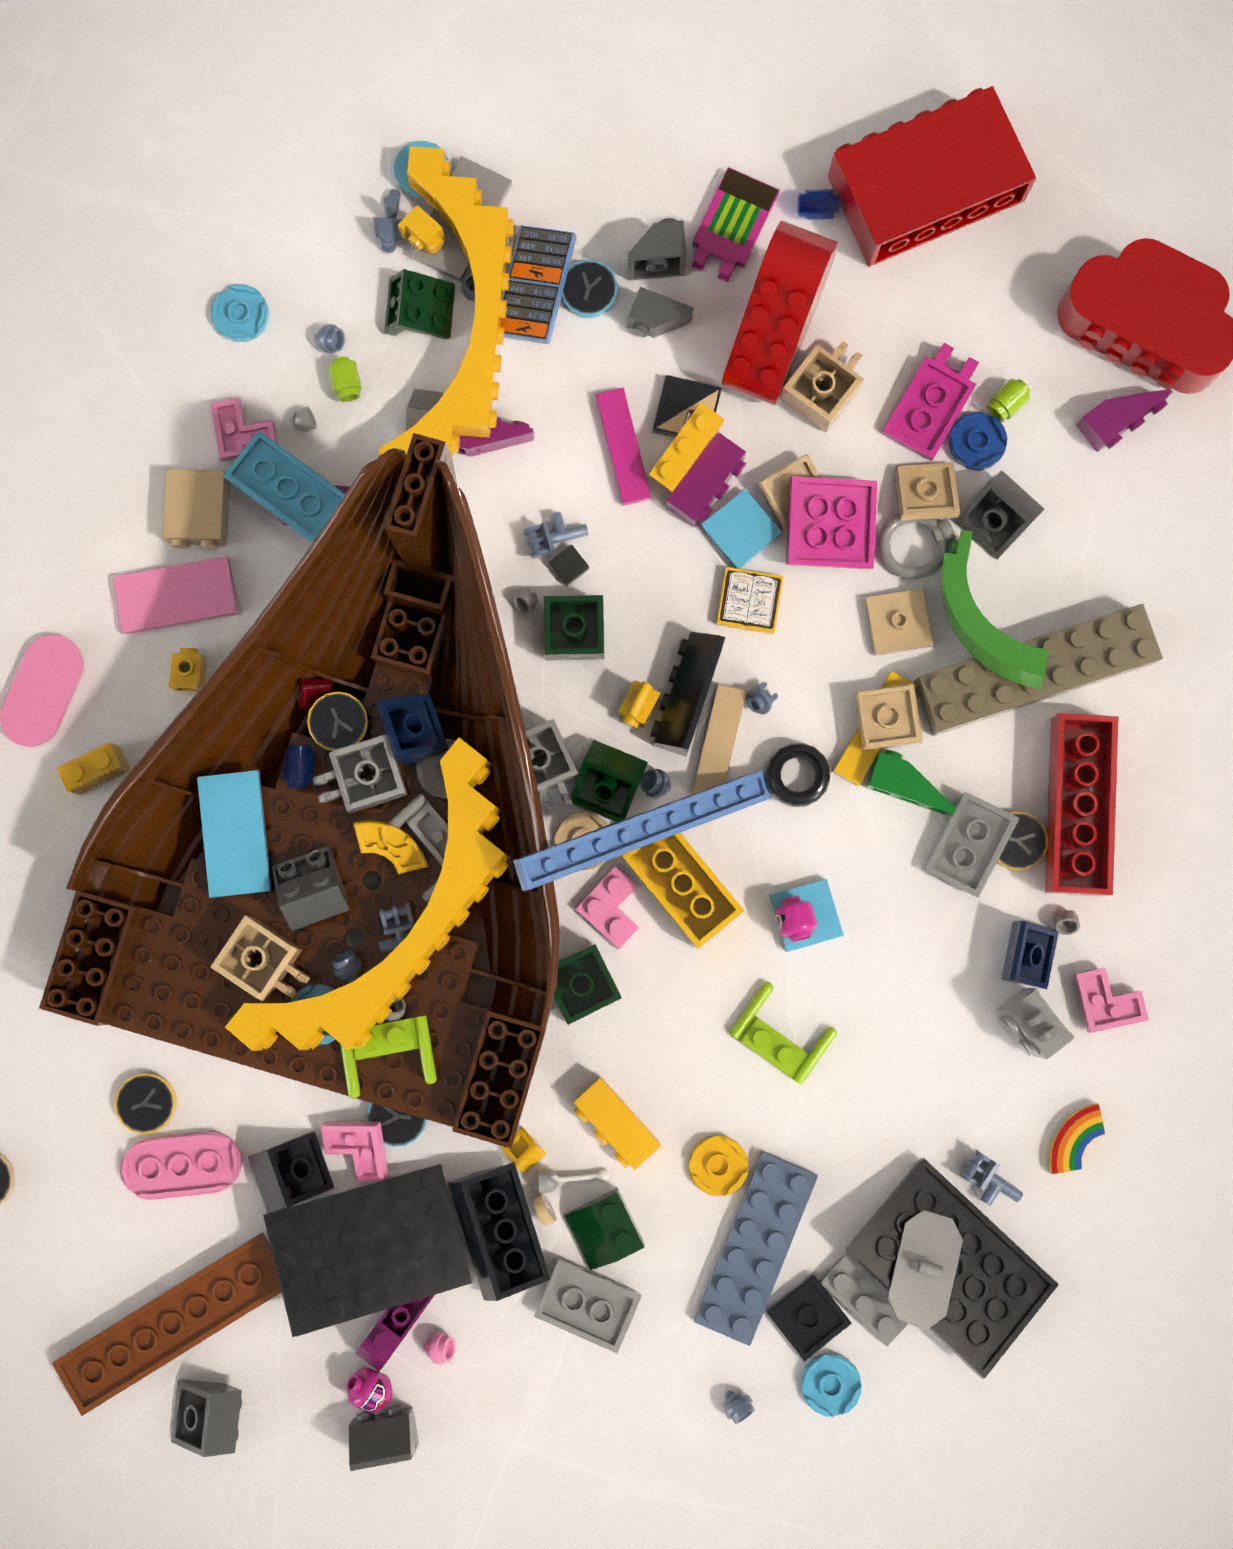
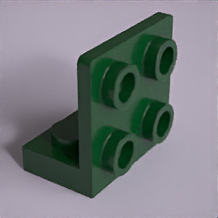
(419, 304)

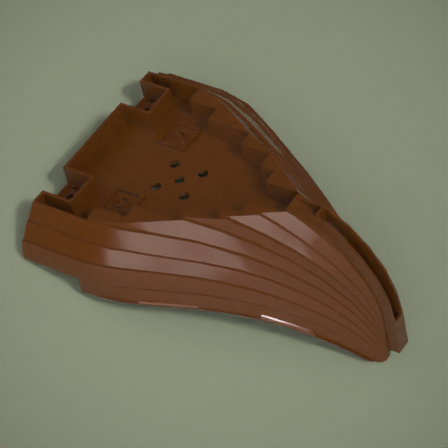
(384, 610)

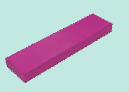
(623, 446)

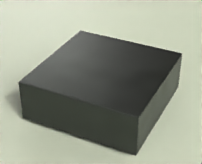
(569, 565)

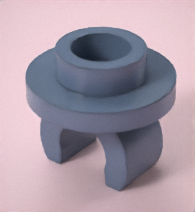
(758, 700)

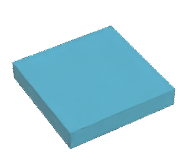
(741, 529)
(824, 908)

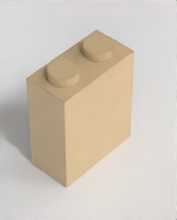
(196, 508)

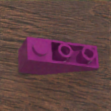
(1115, 415)
(501, 437)
(390, 1332)

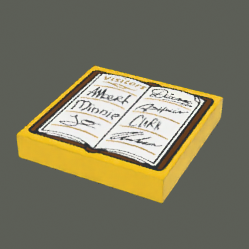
(749, 600)

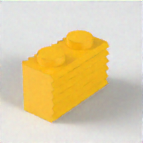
(93, 768)

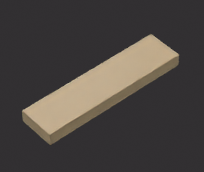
(719, 737)

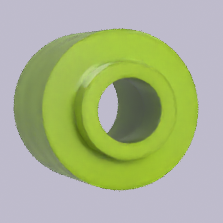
(345, 379)
(1009, 399)

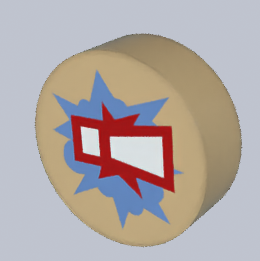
(544, 1209)

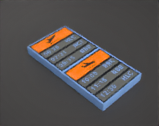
(536, 283)

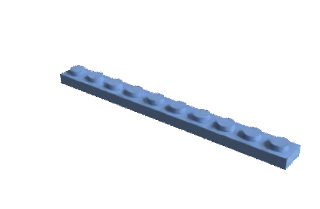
(640, 830)

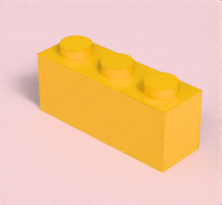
(687, 447)
(616, 1124)

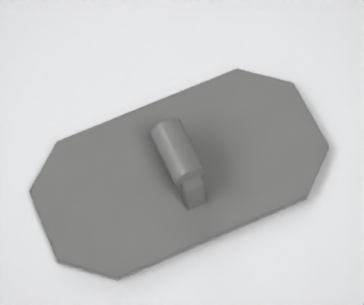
(925, 1269)

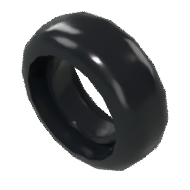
(805, 752)

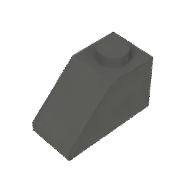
(657, 314)

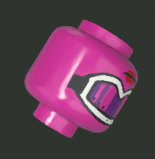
(796, 919)
(369, 1390)

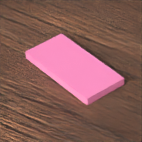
(175, 595)

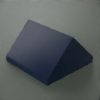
(412, 728)
(1029, 954)

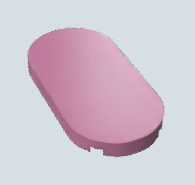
(41, 690)
(181, 1165)

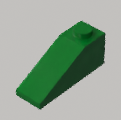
(904, 782)

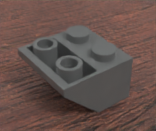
(309, 888)

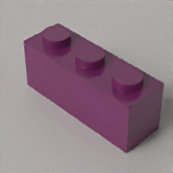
(707, 480)

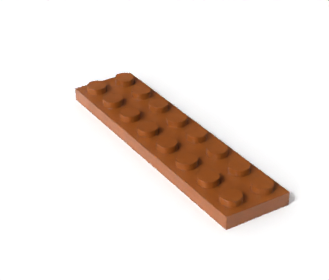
(169, 1325)

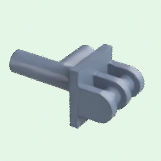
(387, 227)
(547, 539)
(398, 926)
(981, 1172)

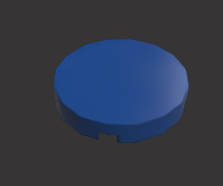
(977, 441)

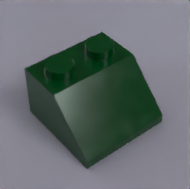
(608, 781)
(605, 1230)

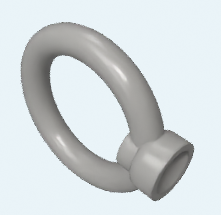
(942, 534)

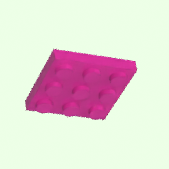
(831, 522)

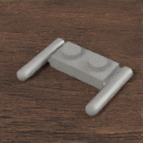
(429, 828)

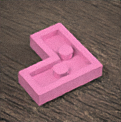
(231, 430)
(602, 907)
(1102, 1009)
(361, 1140)

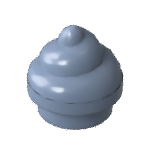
(330, 338)
(655, 783)
(347, 966)
(738, 1406)

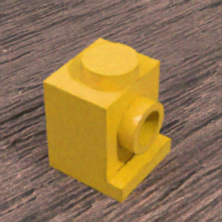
(422, 231)
(195, 677)

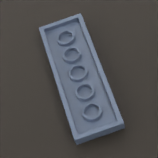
(755, 1248)

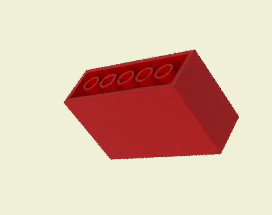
(930, 175)

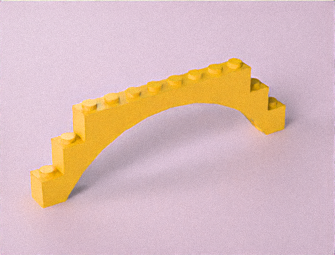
(483, 235)
(465, 873)

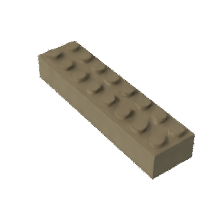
(1075, 660)

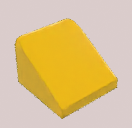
(524, 1151)

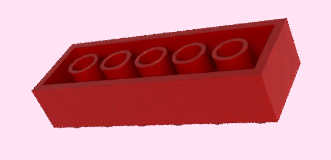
(1081, 804)

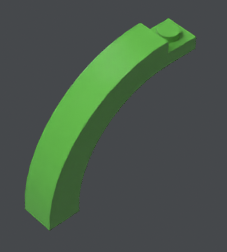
(983, 640)

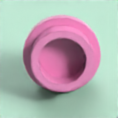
(440, 1348)

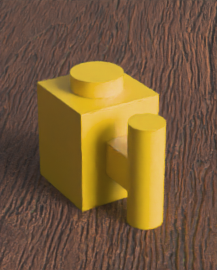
(638, 704)

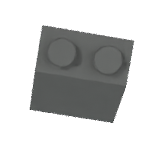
(659, 252)
(999, 514)
(206, 1417)
(382, 1437)

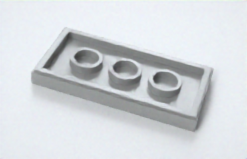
(451, 257)

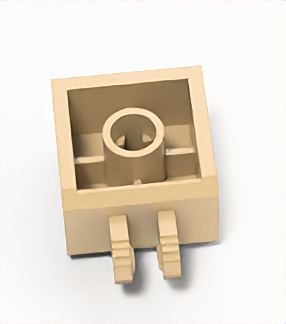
(818, 370)
(278, 957)

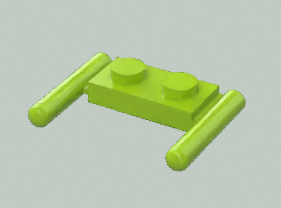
(391, 1039)
(775, 1046)

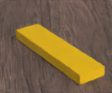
(855, 761)

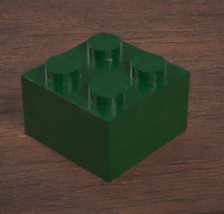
(574, 627)
(584, 984)

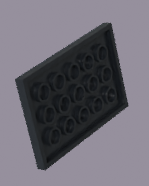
(366, 1250)
(994, 1282)

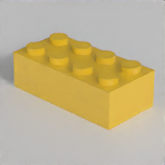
(684, 887)

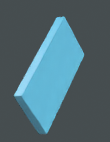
(284, 486)
(234, 834)

